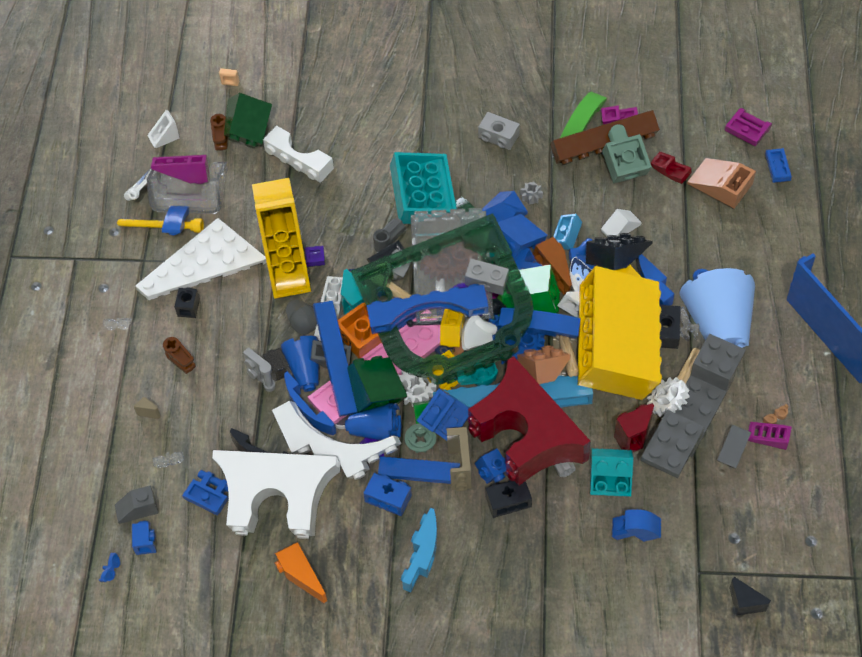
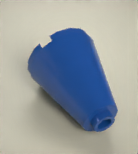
(298, 357)
(375, 423)

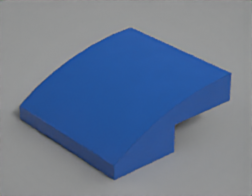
(443, 412)

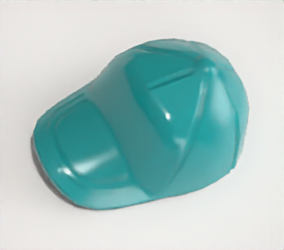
(480, 377)

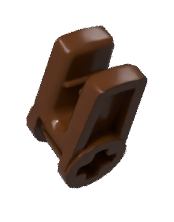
(217, 127)
(178, 354)

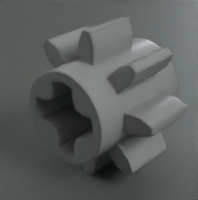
(531, 193)

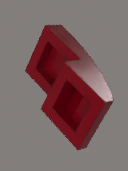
(670, 168)

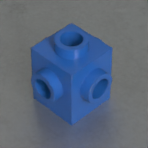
(491, 466)

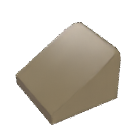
(146, 409)

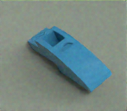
(424, 552)

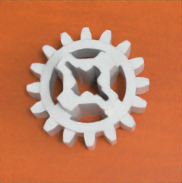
(416, 392)
(668, 396)

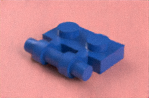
(206, 497)

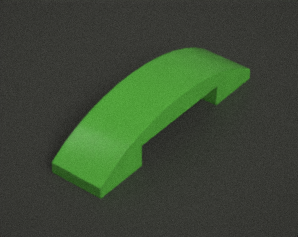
(584, 113)

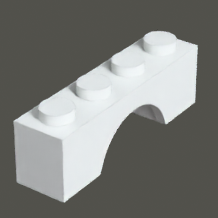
(314, 165)

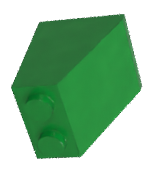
(542, 288)

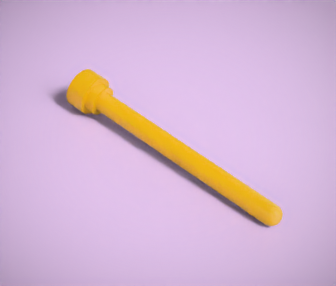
(195, 225)

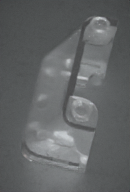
(201, 198)

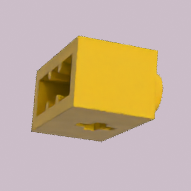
(451, 328)

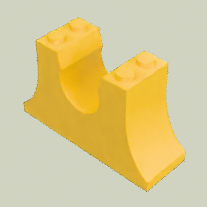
(281, 237)

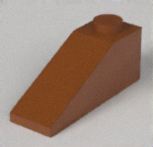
(552, 253)

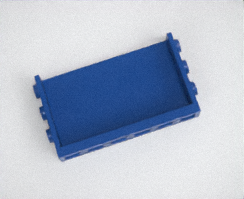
(826, 316)

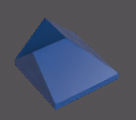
(505, 206)

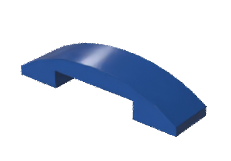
(319, 421)

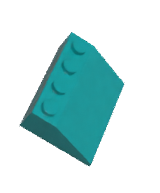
(421, 183)

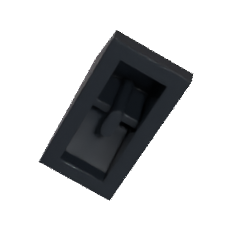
(746, 599)

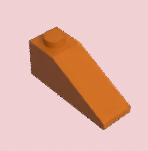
(298, 571)

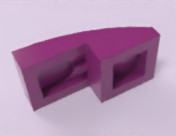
(613, 114)

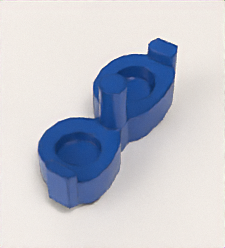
(109, 573)

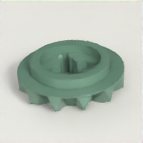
(419, 430)

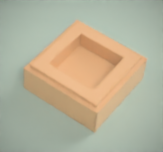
(229, 77)

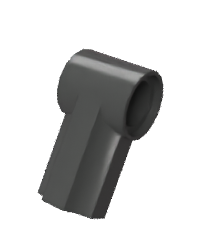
(387, 235)

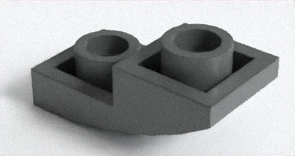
(734, 446)

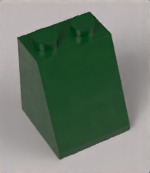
(246, 119)
(375, 383)

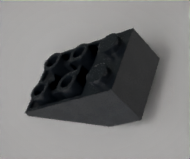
(615, 251)

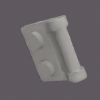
(259, 369)

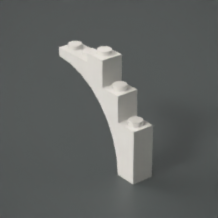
(302, 435)

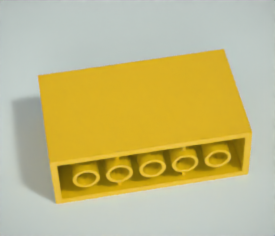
(619, 333)

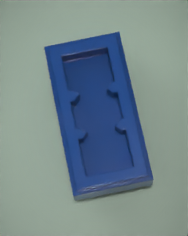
(778, 165)

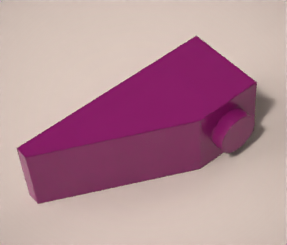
(185, 168)

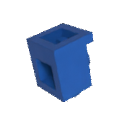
(143, 538)

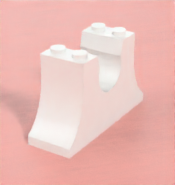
(260, 475)

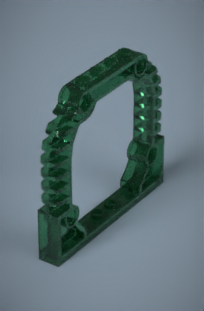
(481, 237)

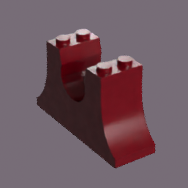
(526, 407)

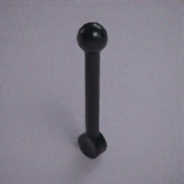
(410, 323)

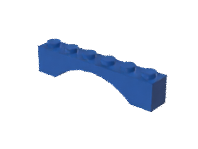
(468, 301)

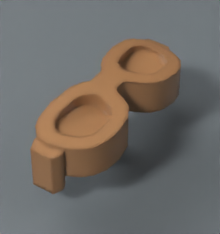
(780, 413)

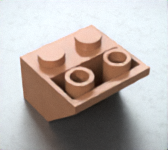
(544, 364)

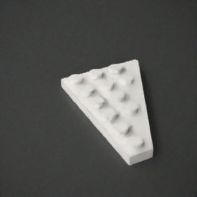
(206, 256)

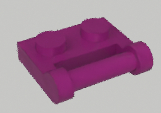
(746, 130)

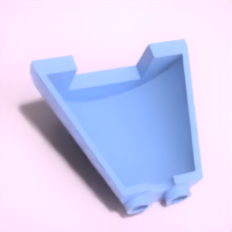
(721, 304)

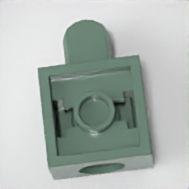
(625, 155)

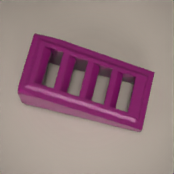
(768, 440)

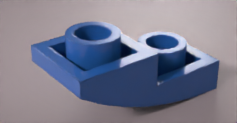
(174, 220)

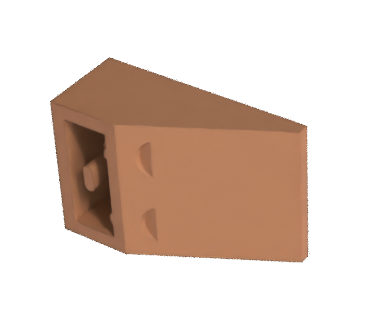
(723, 180)

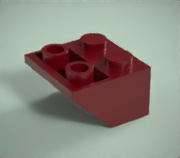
(633, 427)

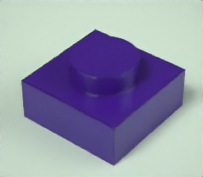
(314, 256)

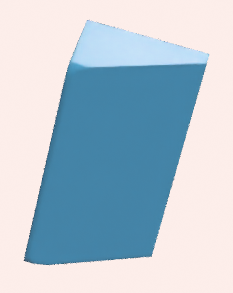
(568, 230)

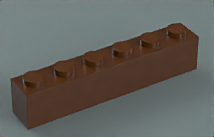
(593, 140)

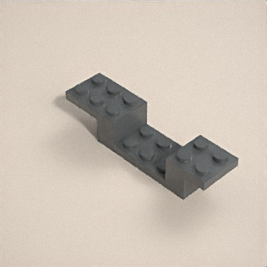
(708, 384)

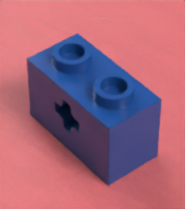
(387, 494)

